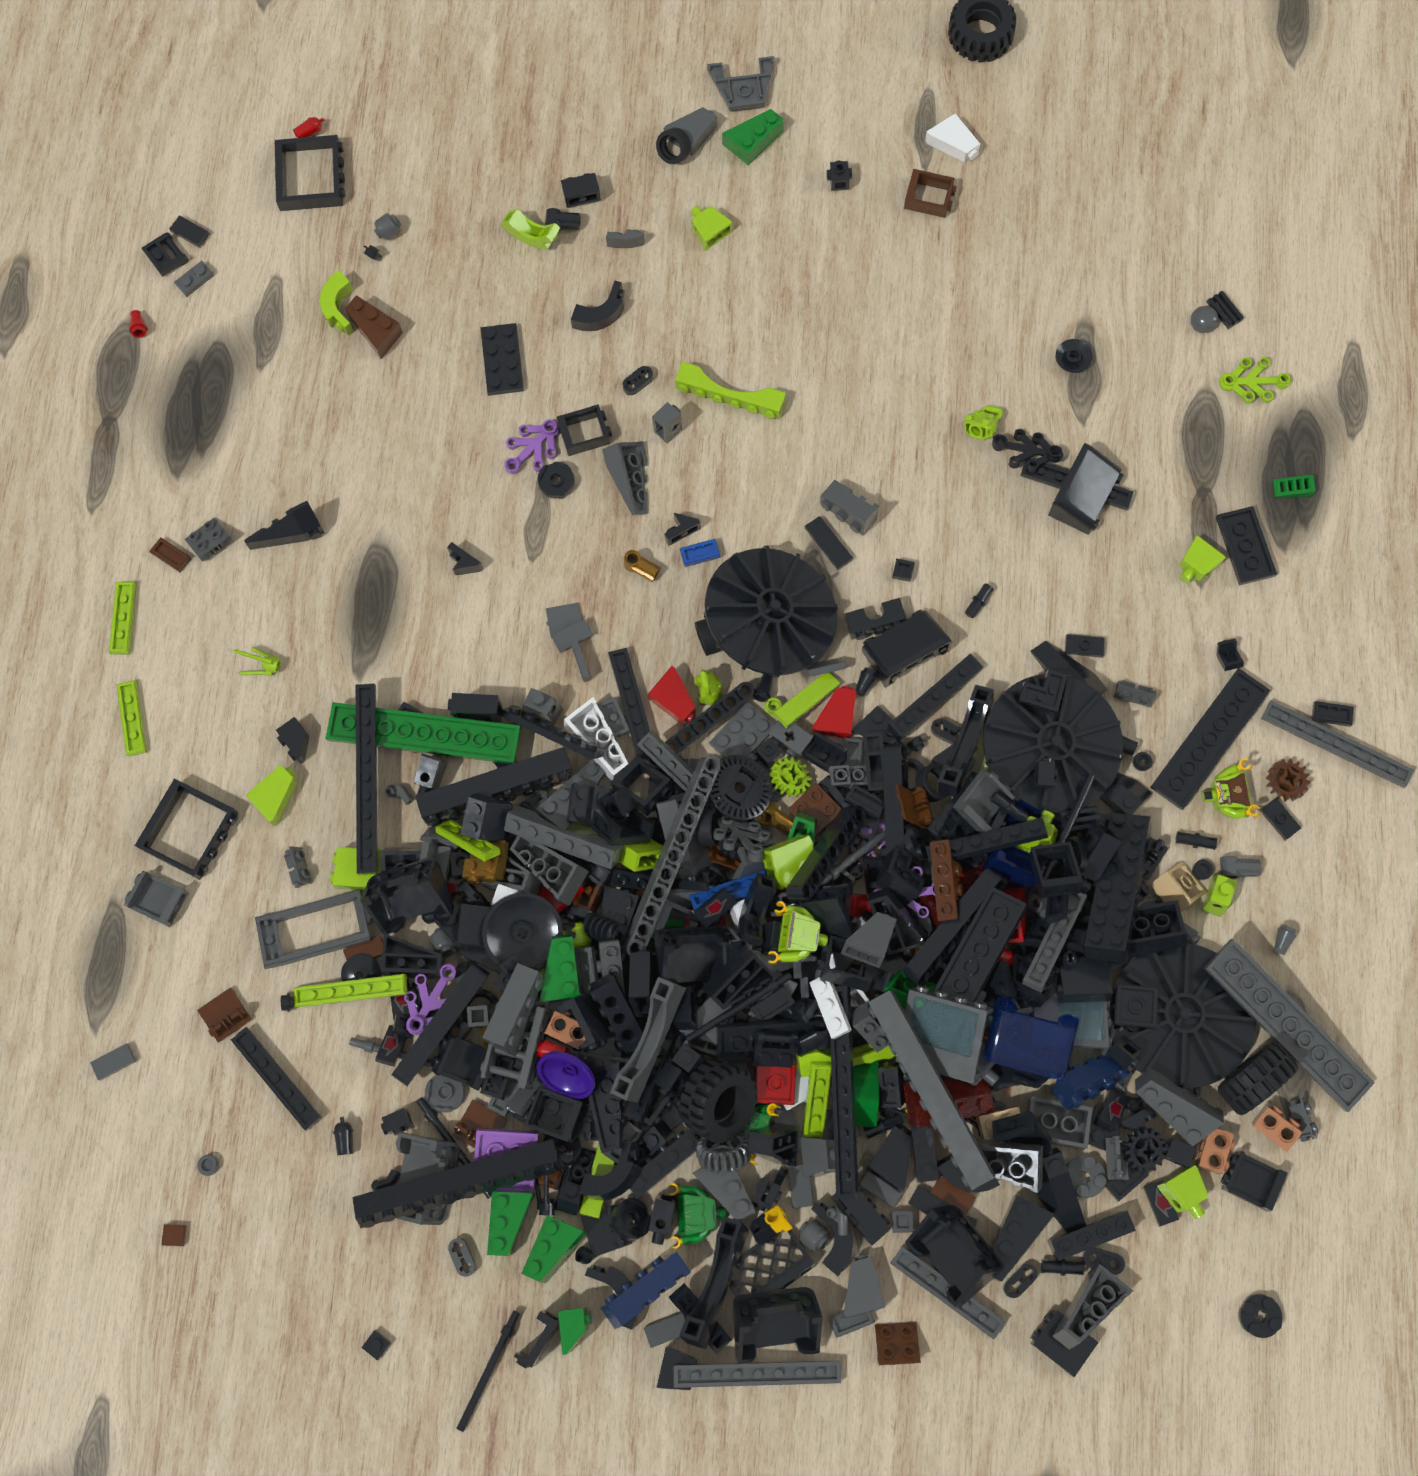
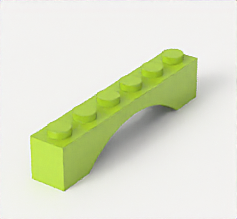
(765, 401)
(861, 1055)

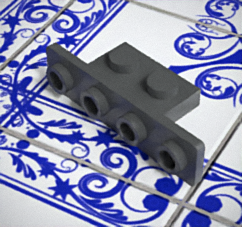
(611, 962)

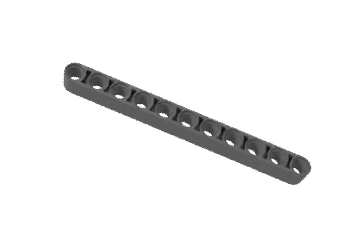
(679, 850)

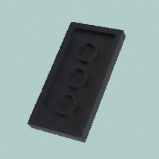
(502, 359)
(1246, 545)

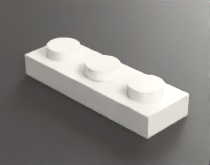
(830, 1008)

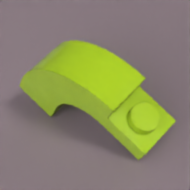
(528, 231)
(331, 295)

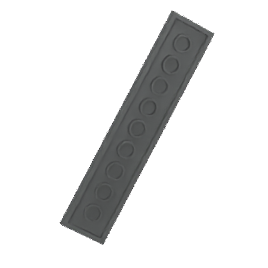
(1289, 1025)

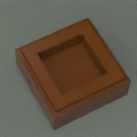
(173, 1235)

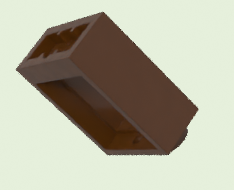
(932, 180)

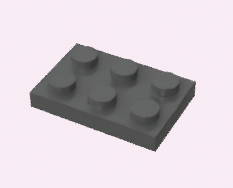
(742, 732)

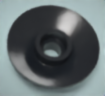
(1076, 349)
(363, 963)

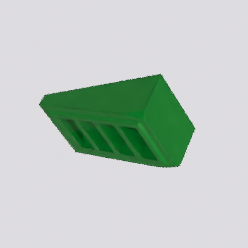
(1301, 480)

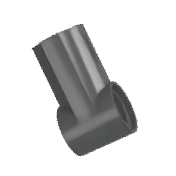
(1233, 867)

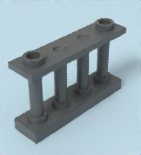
(530, 1059)

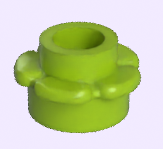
(770, 702)

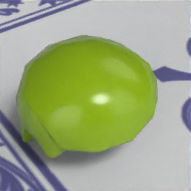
(581, 938)

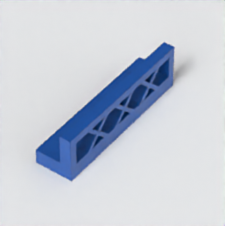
(737, 888)

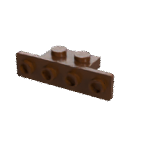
(946, 880)

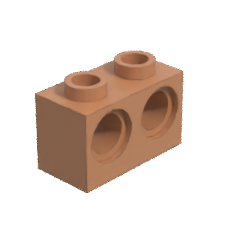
(567, 1034)
(1273, 1130)
(1208, 1147)

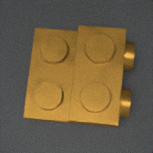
(492, 870)

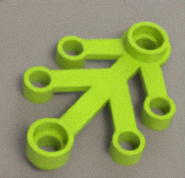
(1253, 381)

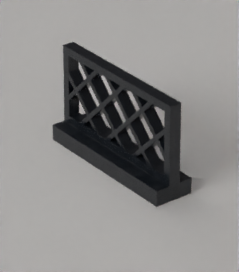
(782, 1279)

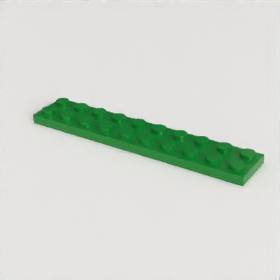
(430, 734)

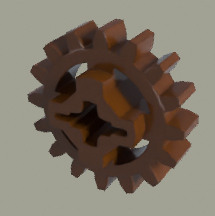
(1290, 772)

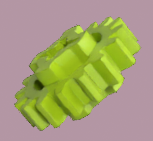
(790, 777)

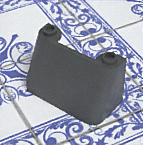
(422, 1158)

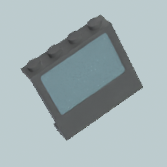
(1092, 1016)
(949, 1030)

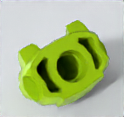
(982, 424)
(709, 687)

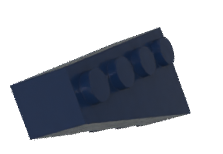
(1089, 1081)
(644, 1289)

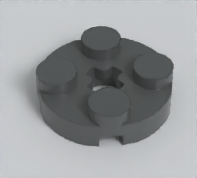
(1096, 1180)

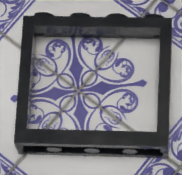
(309, 201)
(162, 813)

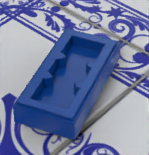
(699, 552)

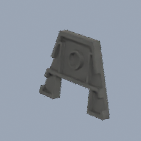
(746, 90)

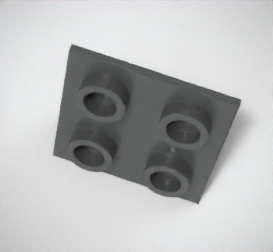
(207, 538)

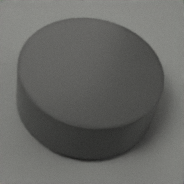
(208, 1165)

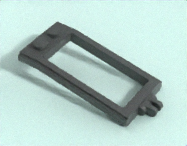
(269, 936)

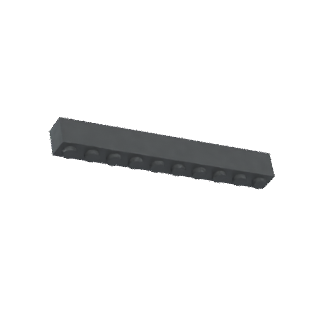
(932, 1090)

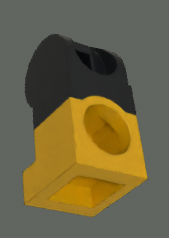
(769, 1224)

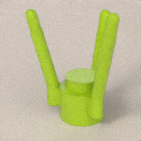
(269, 662)

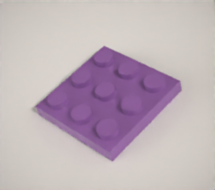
(498, 1141)

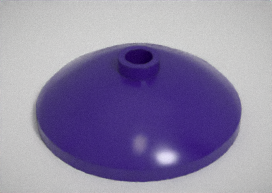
(566, 1075)

